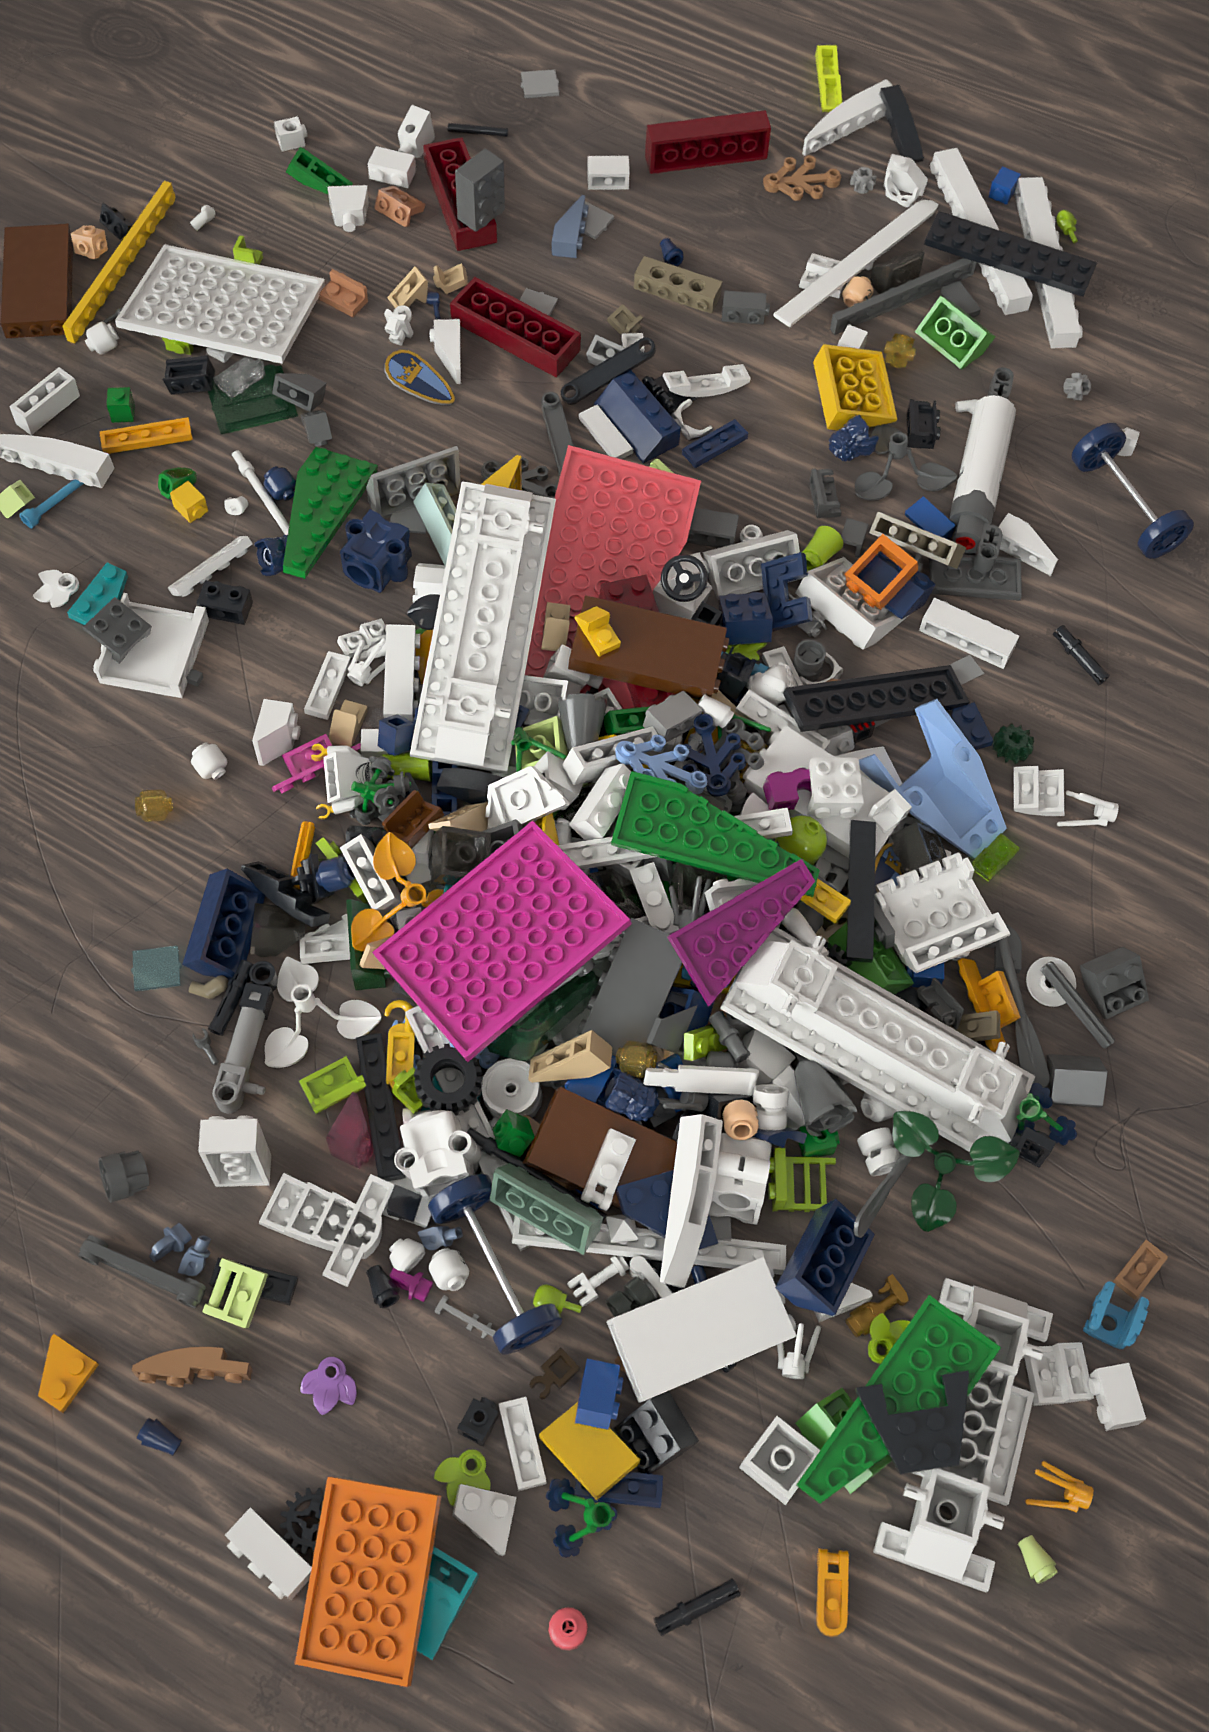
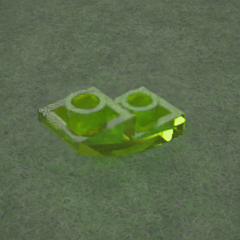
(995, 857)

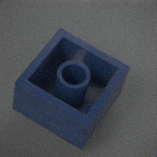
(746, 618)

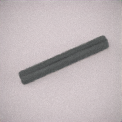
(1077, 1004)

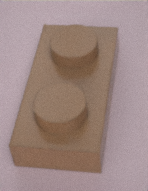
(1140, 1269)

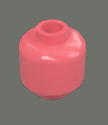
(565, 1640)

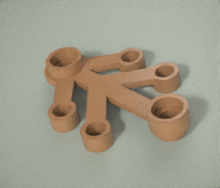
(777, 181)

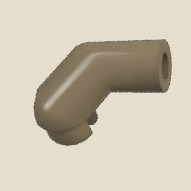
(211, 989)

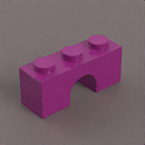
(782, 788)

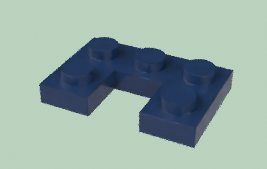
(775, 585)

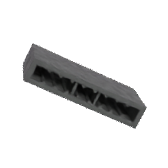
(633, 987)

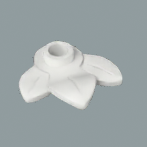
(55, 587)

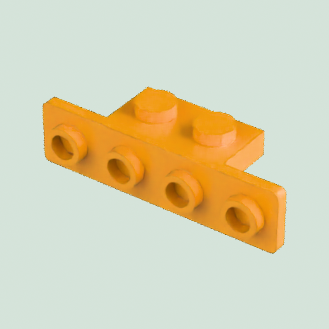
(989, 995)

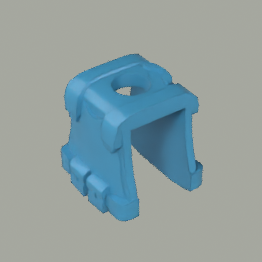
(1127, 1323)

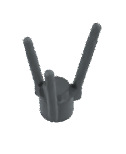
(690, 915)
(688, 1100)

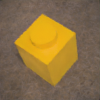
(189, 502)

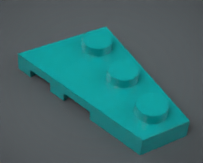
(102, 589)

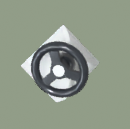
(681, 590)

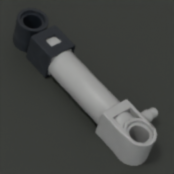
(255, 1008)

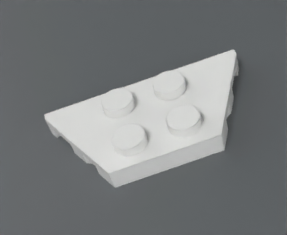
(522, 797)

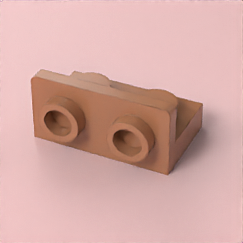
(398, 205)
(344, 294)

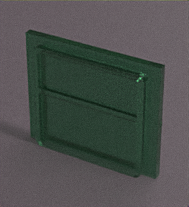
(252, 406)

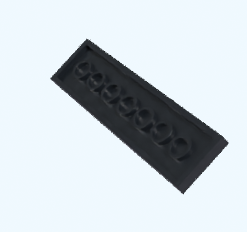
(1010, 253)
(873, 697)

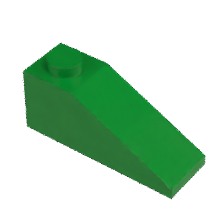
(314, 173)

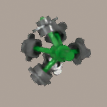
(382, 795)

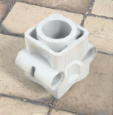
(435, 1149)
(741, 1178)

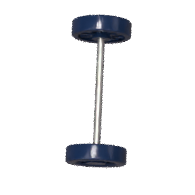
(1100, 448)
(461, 1201)

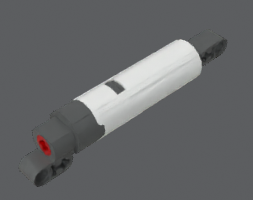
(982, 473)

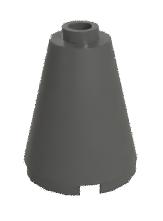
(581, 718)
(822, 1099)

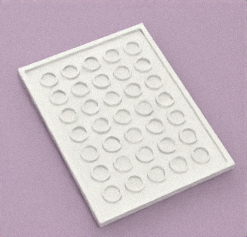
(221, 303)

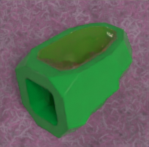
(173, 478)

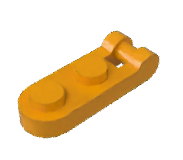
(832, 1592)

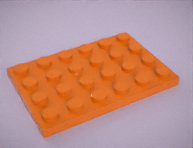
(368, 1581)

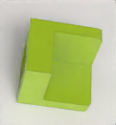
(246, 254)

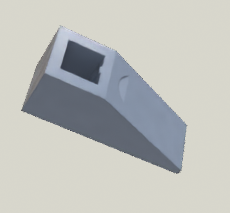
(567, 231)

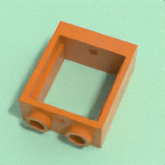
(894, 553)

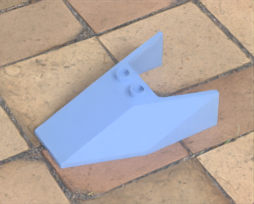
(950, 788)

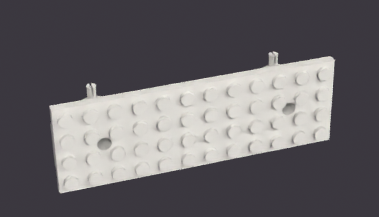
(483, 627)
(877, 1040)

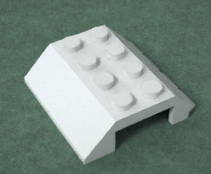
(938, 913)

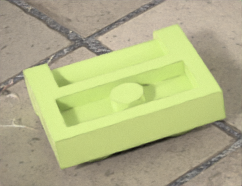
(242, 1296)

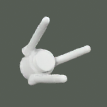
(360, 672)
(1104, 810)
(795, 1365)

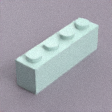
(437, 515)

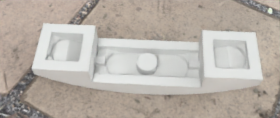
(707, 385)

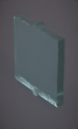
(156, 968)

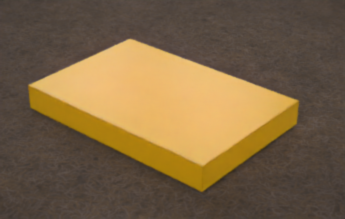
(589, 1452)

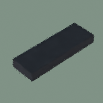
(277, 1288)

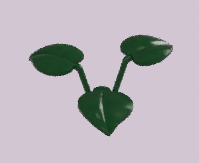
(930, 1204)

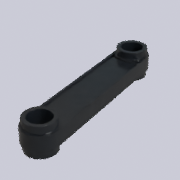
(608, 370)

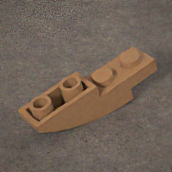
(181, 1365)

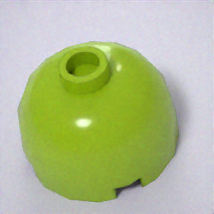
(807, 839)

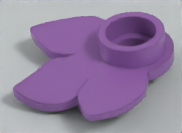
(328, 1389)

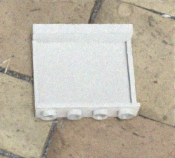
(161, 659)

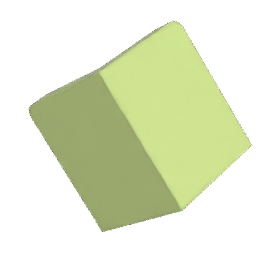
(14, 498)

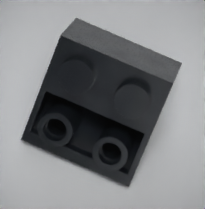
(656, 1433)

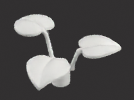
(297, 984)

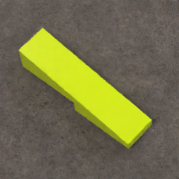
(828, 77)

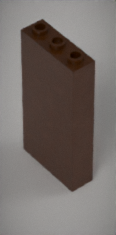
(36, 280)
(654, 650)
(574, 1135)

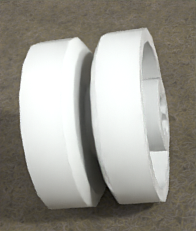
(508, 1088)

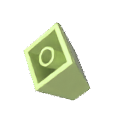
(546, 732)

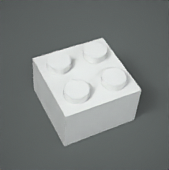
(779, 1460)

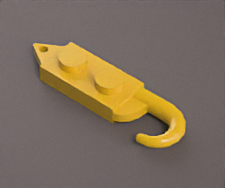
(400, 1044)

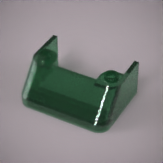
(547, 1020)

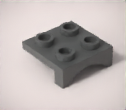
(117, 628)

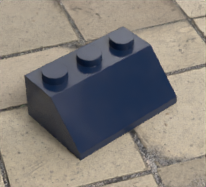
(909, 598)

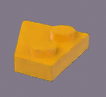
(64, 1373)

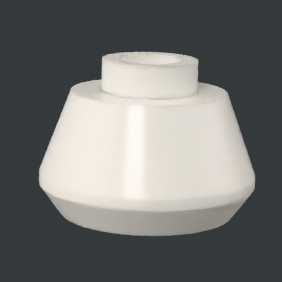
(406, 1254)

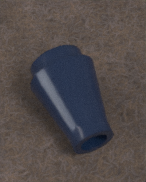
(671, 253)
(157, 1436)

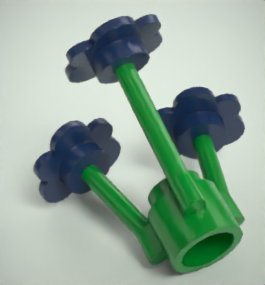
(1033, 1109)
(596, 1516)

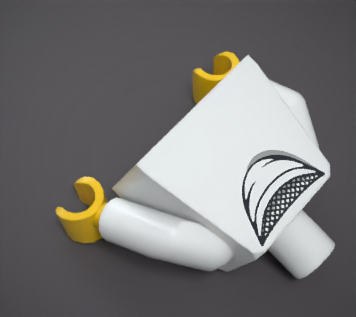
(342, 768)

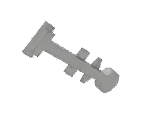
(472, 1322)

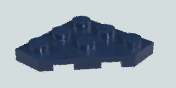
(649, 1204)

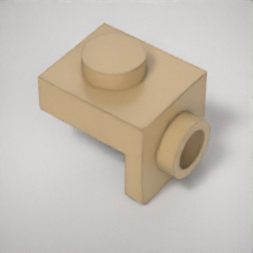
(450, 279)

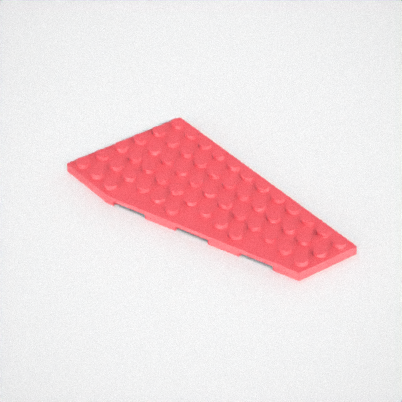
(608, 527)

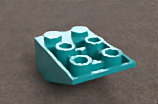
(445, 1596)

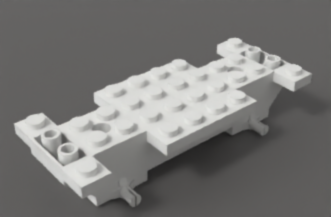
(989, 1449)

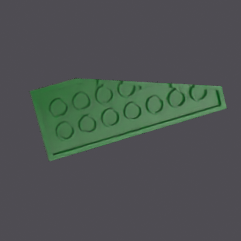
(323, 498)
(681, 827)
(911, 1381)

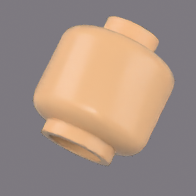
(857, 290)
(740, 1120)

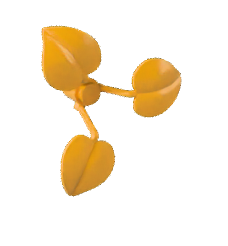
(390, 860)

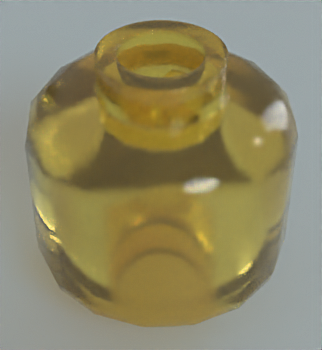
(153, 805)
(636, 1058)

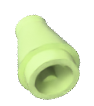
(1038, 1562)

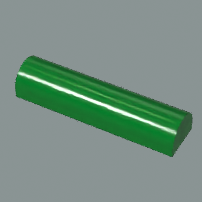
(624, 720)

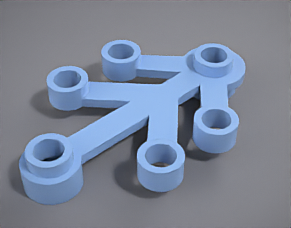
(633, 755)

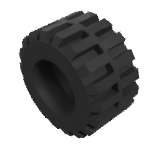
(447, 1058)

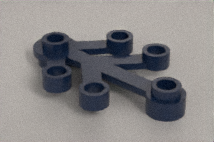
(712, 759)

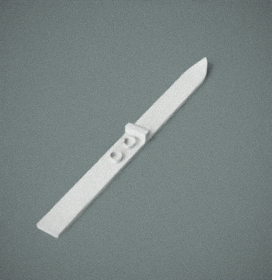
(854, 263)

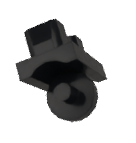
(307, 879)

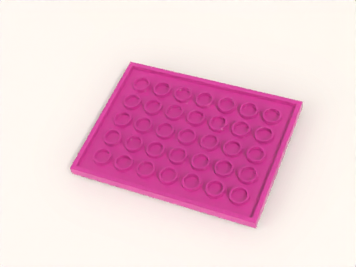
(501, 940)

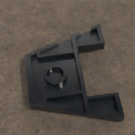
(922, 1437)

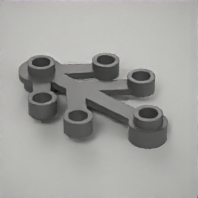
(547, 491)
(737, 726)

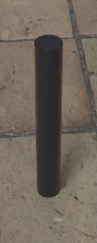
(475, 129)

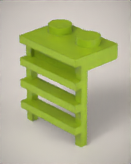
(331, 1084)
(782, 1181)

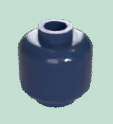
(279, 483)
(334, 874)

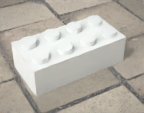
(235, 1151)

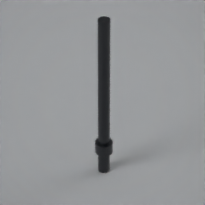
(490, 1147)

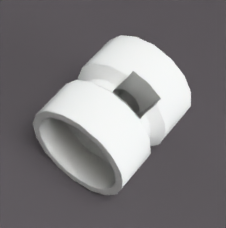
(770, 1106)
(875, 1143)

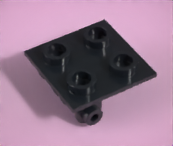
(660, 390)

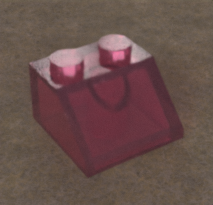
(350, 1136)

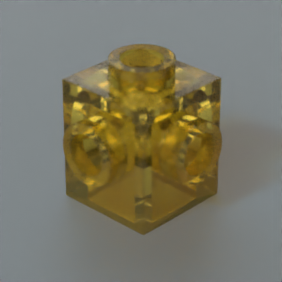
(899, 350)

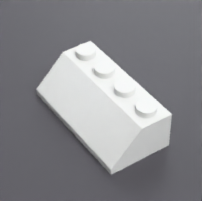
(738, 566)

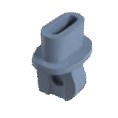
(437, 1236)
(174, 1240)
(194, 1259)

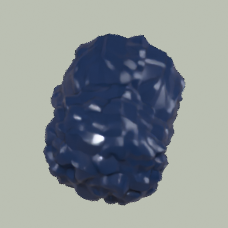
(852, 440)
(271, 554)
(630, 1097)

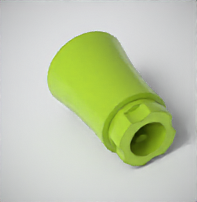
(822, 547)
(418, 768)

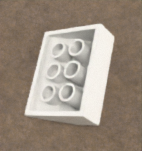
(844, 608)

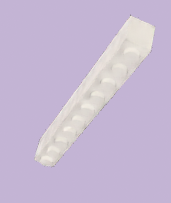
(967, 203)
(1039, 226)

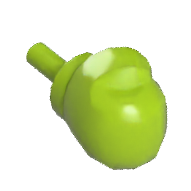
(1067, 222)
(550, 1295)

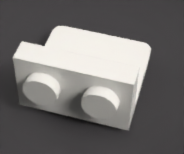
(835, 787)

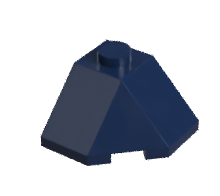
(682, 999)

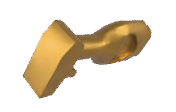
(862, 1316)

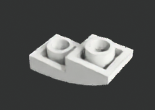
(371, 632)

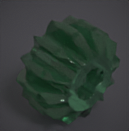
(1013, 743)

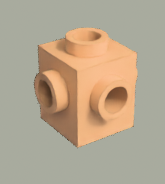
(89, 241)

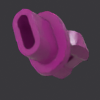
(417, 1285)

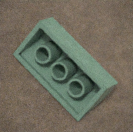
(545, 1207)

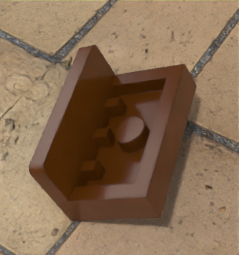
(411, 819)

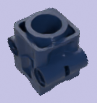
(375, 552)

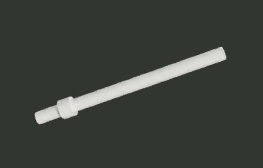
(248, 471)

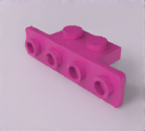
(301, 764)

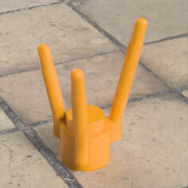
(1075, 1490)

